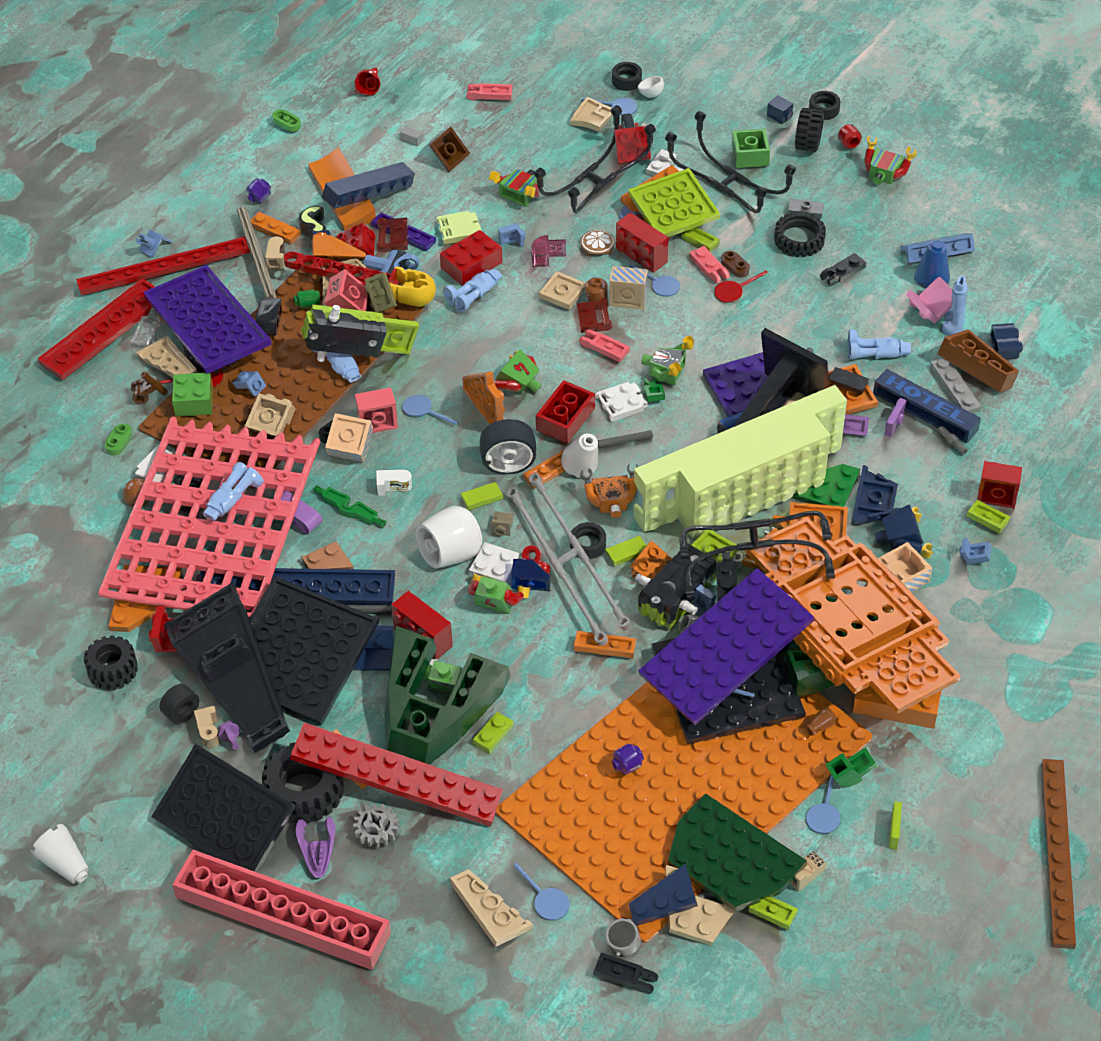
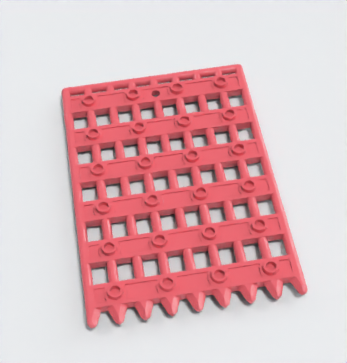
(208, 529)

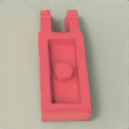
(489, 91)
(709, 264)
(604, 345)

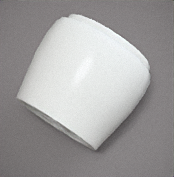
(449, 537)

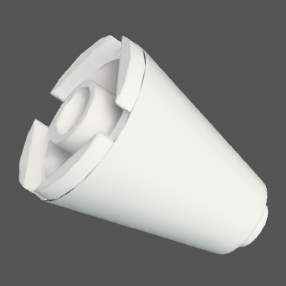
(581, 456)
(61, 854)

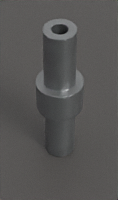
(952, 440)

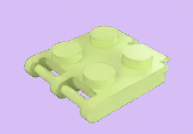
(457, 226)

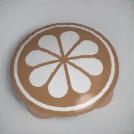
(597, 242)

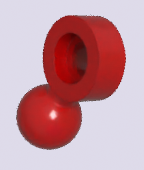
(533, 549)

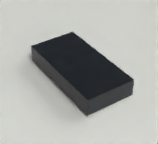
(848, 380)

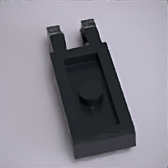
(843, 269)
(624, 973)

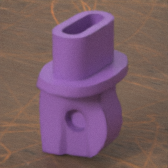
(228, 732)

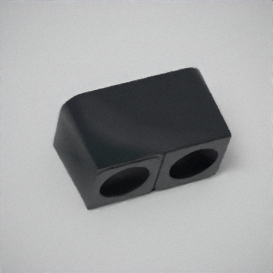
(269, 315)

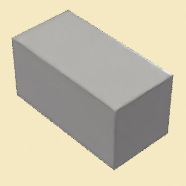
(411, 136)

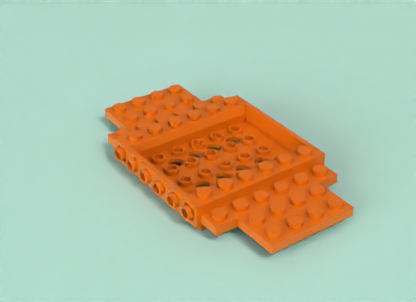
(889, 654)

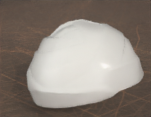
(651, 86)

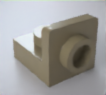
(502, 523)

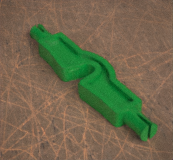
(357, 510)

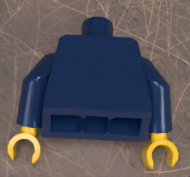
(902, 528)

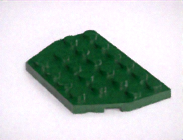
(731, 855)

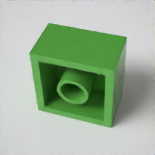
(750, 148)
(192, 394)

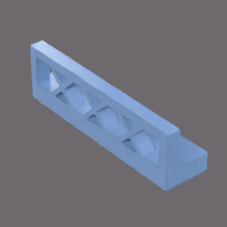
(954, 245)

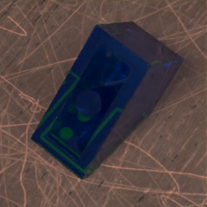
(529, 574)

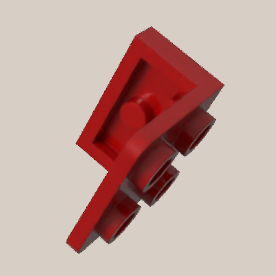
(359, 237)
(158, 634)

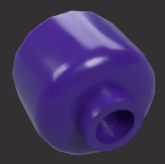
(258, 190)
(627, 758)

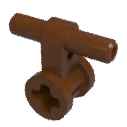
(146, 387)

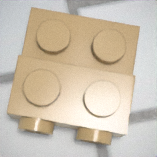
(270, 415)

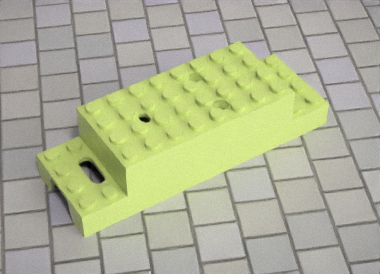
(744, 466)

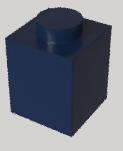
(780, 109)

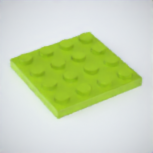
(674, 203)

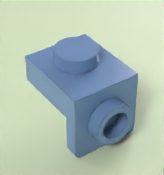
(511, 234)
(250, 380)
(975, 552)
(703, 600)

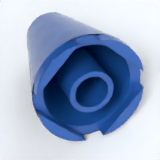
(933, 264)

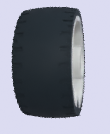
(507, 446)

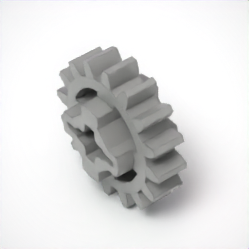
(373, 823)

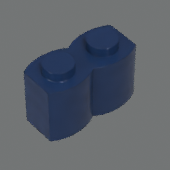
(1005, 340)

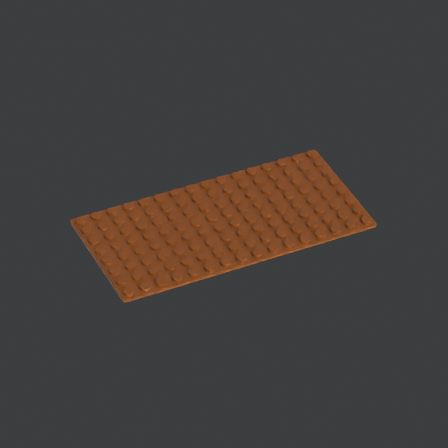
(287, 370)

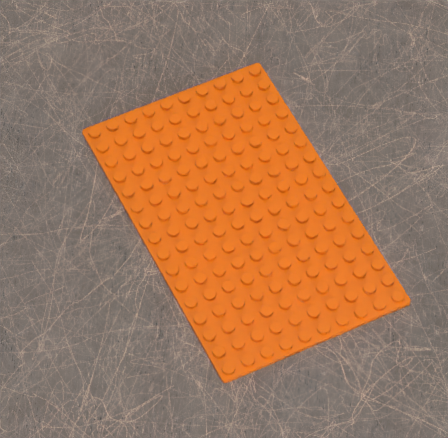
(619, 828)

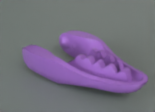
(316, 853)

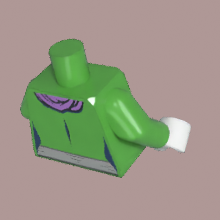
(442, 676)

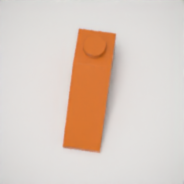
(334, 249)

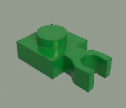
(653, 391)

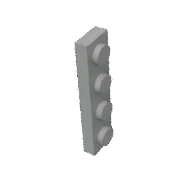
(955, 385)

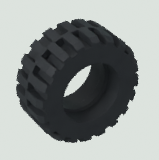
(309, 803)

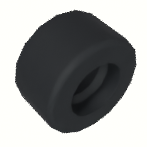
(179, 703)

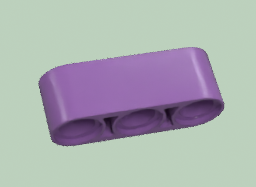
(305, 516)

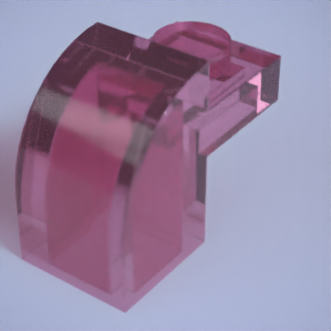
(543, 248)

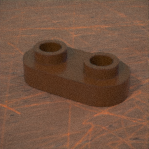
(735, 264)

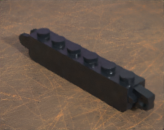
(726, 575)

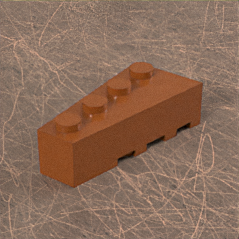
(978, 360)

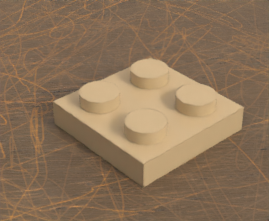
(562, 290)

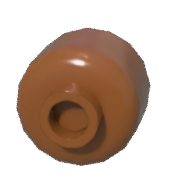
(596, 289)

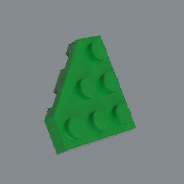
(835, 488)

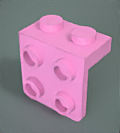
(933, 300)

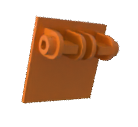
(650, 561)

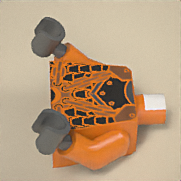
(610, 493)

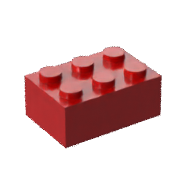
(642, 242)
(471, 257)
(565, 411)
(417, 616)

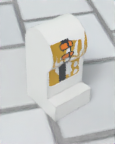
(393, 480)

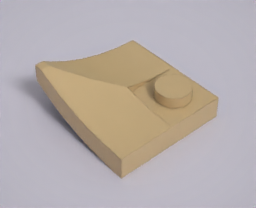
(591, 115)

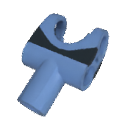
(394, 259)

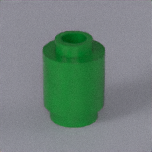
(306, 298)

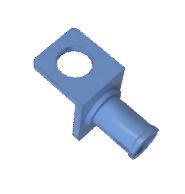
(151, 242)

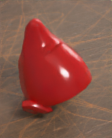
(367, 82)

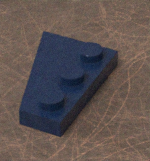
(664, 898)

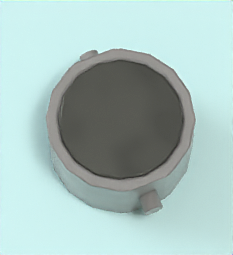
(623, 937)

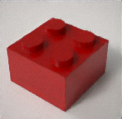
(999, 484)

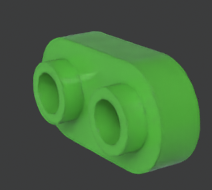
(286, 120)
(120, 436)

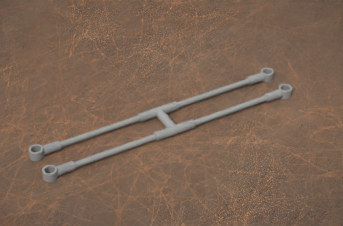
(577, 550)

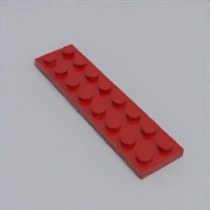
(98, 331)

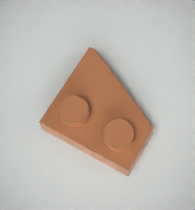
(327, 558)

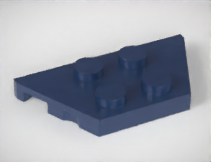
(874, 497)

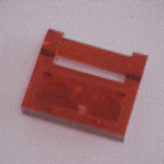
(398, 234)
(588, 319)

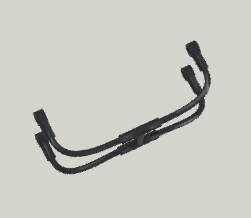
(574, 192)
(760, 192)
(755, 543)

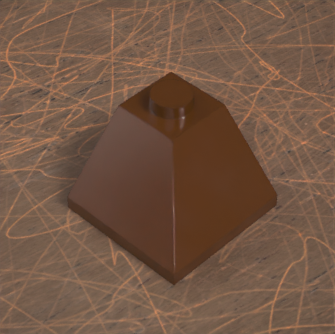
(449, 148)

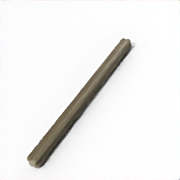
(256, 252)

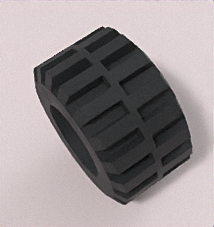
(809, 129)
(110, 650)

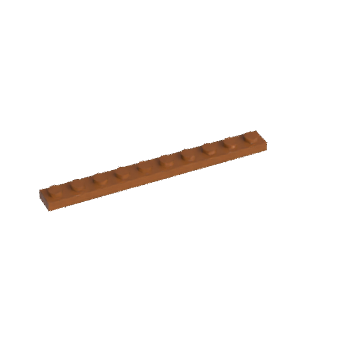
(1058, 854)

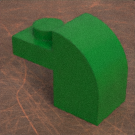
(850, 770)

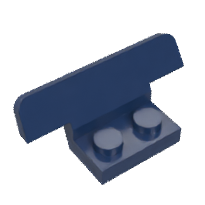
(377, 651)

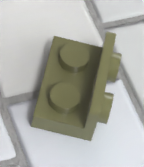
(380, 293)

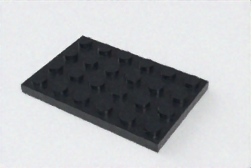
(223, 810)

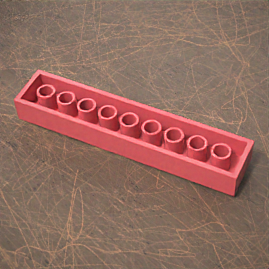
(282, 909)

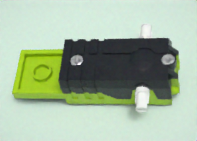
(356, 332)
(665, 595)

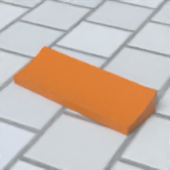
(333, 168)

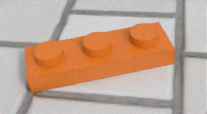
(275, 228)
(616, 645)

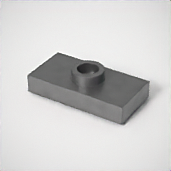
(806, 206)

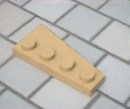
(166, 358)
(488, 909)

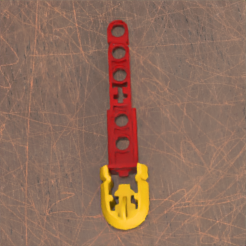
(417, 286)

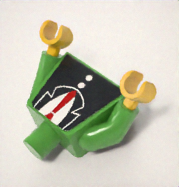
(668, 362)

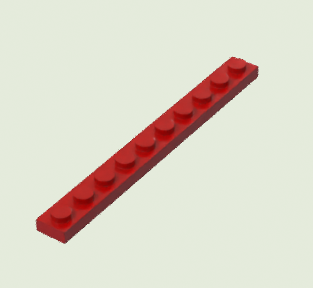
(162, 265)

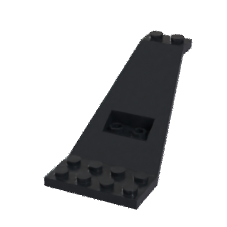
(226, 657)

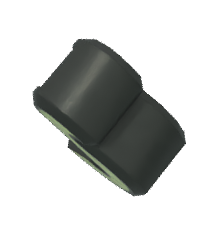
(310, 220)

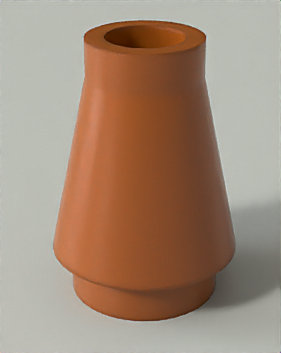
(822, 720)

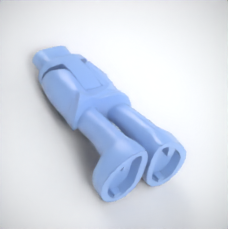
(476, 287)
(955, 316)
(876, 347)
(344, 365)
(225, 497)

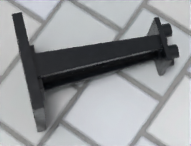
(789, 371)

